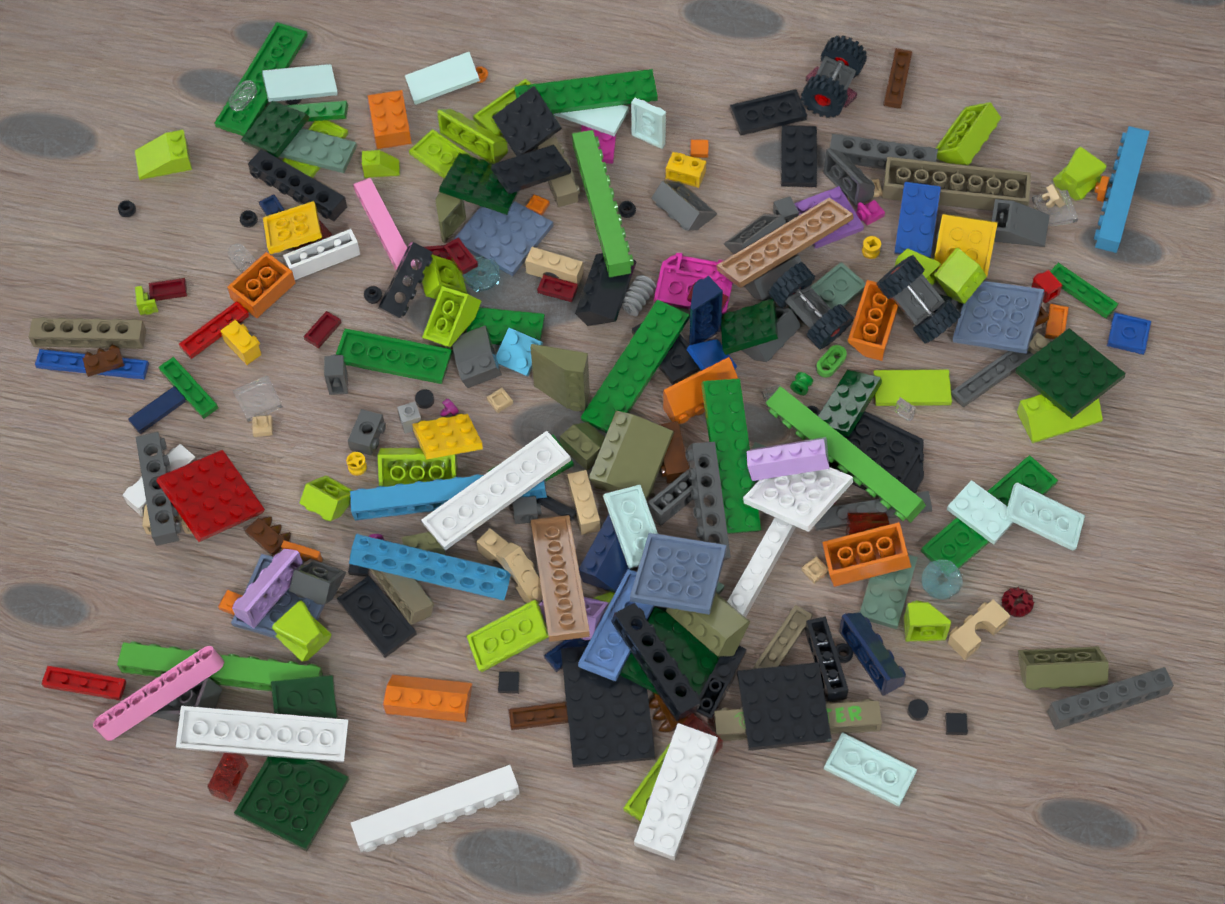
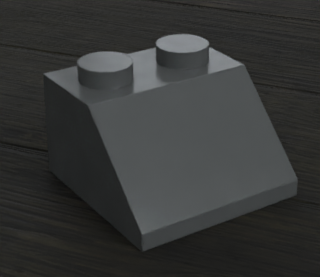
(316, 581)

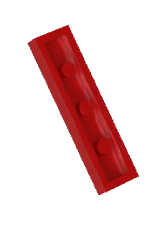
(212, 330)
(84, 683)

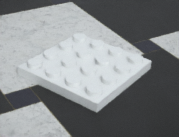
(799, 497)

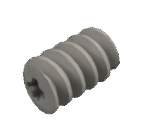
(638, 294)

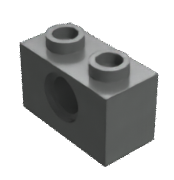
(336, 374)
(366, 422)

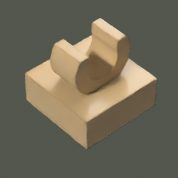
(1054, 196)
(262, 426)

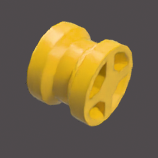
(873, 251)
(356, 458)

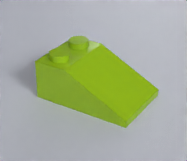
(163, 156)
(450, 316)

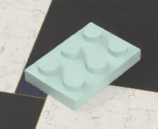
(648, 123)
(980, 512)

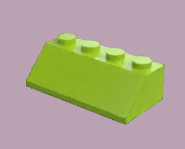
(968, 134)
(471, 136)
(1046, 420)
(411, 466)

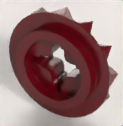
(1021, 609)

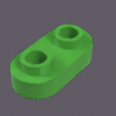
(830, 362)

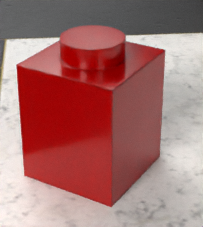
(1049, 283)

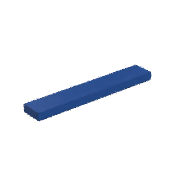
(74, 363)

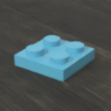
(516, 352)

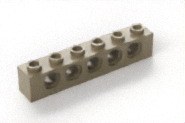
(96, 337)

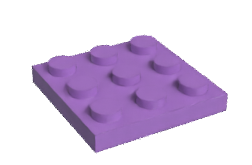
(838, 196)

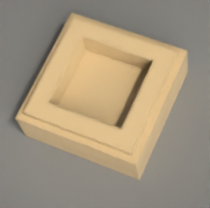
(499, 400)
(815, 570)

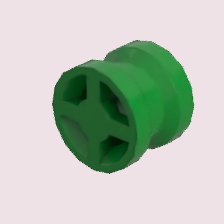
(801, 384)

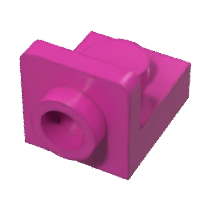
(870, 212)

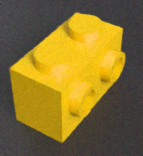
(685, 169)
(241, 342)

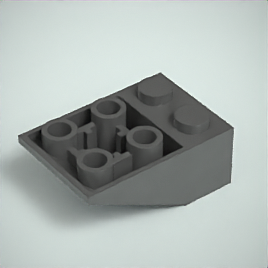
(1019, 224)

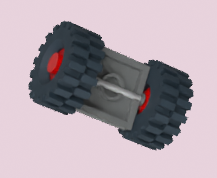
(840, 63)
(795, 291)
(918, 299)

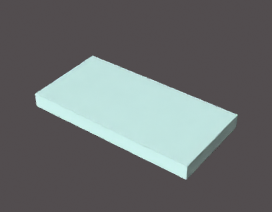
(442, 78)
(299, 83)
(601, 119)
(1044, 516)
(631, 521)
(870, 769)

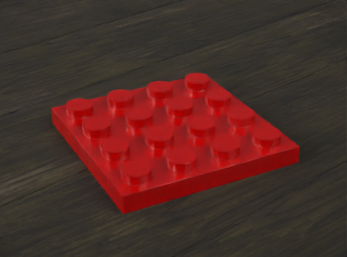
(210, 495)

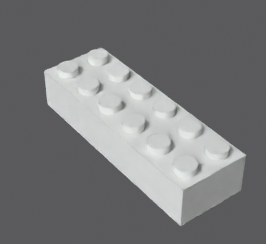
(675, 791)

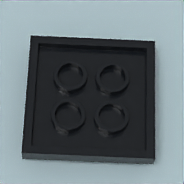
(527, 122)

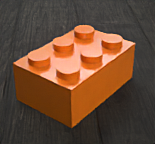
(389, 119)
(261, 284)

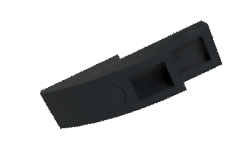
(720, 682)

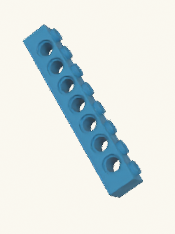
(429, 567)

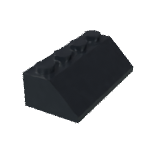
(602, 294)

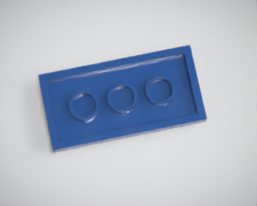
(917, 218)

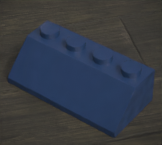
(705, 310)
(605, 562)
(871, 652)

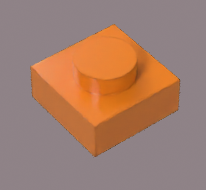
(1101, 188)
(228, 601)

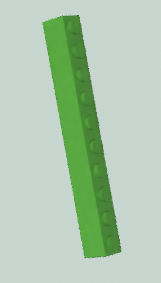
(601, 203)
(846, 455)
(236, 671)

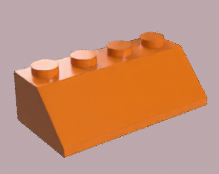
(873, 322)
(686, 397)
(427, 698)

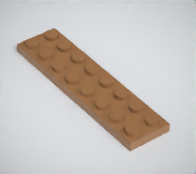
(784, 242)
(559, 579)

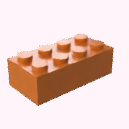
(866, 554)

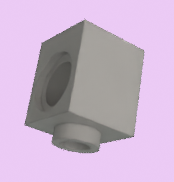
(408, 415)

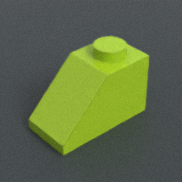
(379, 164)

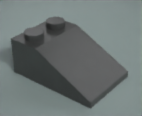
(476, 357)
(202, 695)

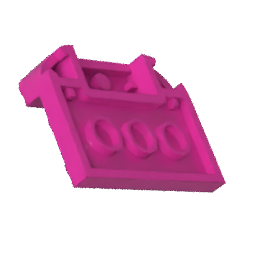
(679, 275)

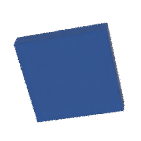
(1129, 333)
(708, 353)

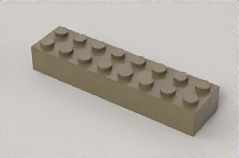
(959, 184)

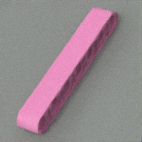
(381, 220)
(158, 693)

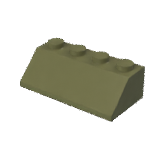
(719, 630)
(1063, 667)

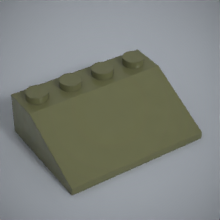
(562, 375)
(630, 454)

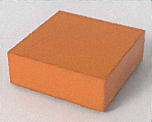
(699, 148)
(538, 204)

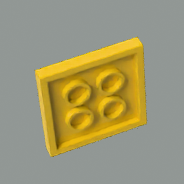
(292, 227)
(970, 235)
(447, 436)

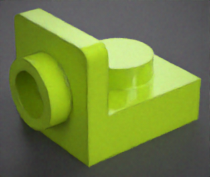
(143, 303)

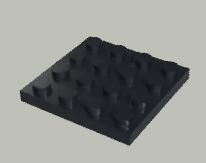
(784, 706)

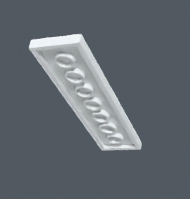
(495, 490)
(262, 734)

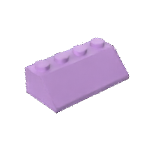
(788, 459)
(267, 588)

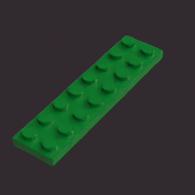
(275, 53)
(595, 91)
(636, 365)
(729, 431)
(959, 541)

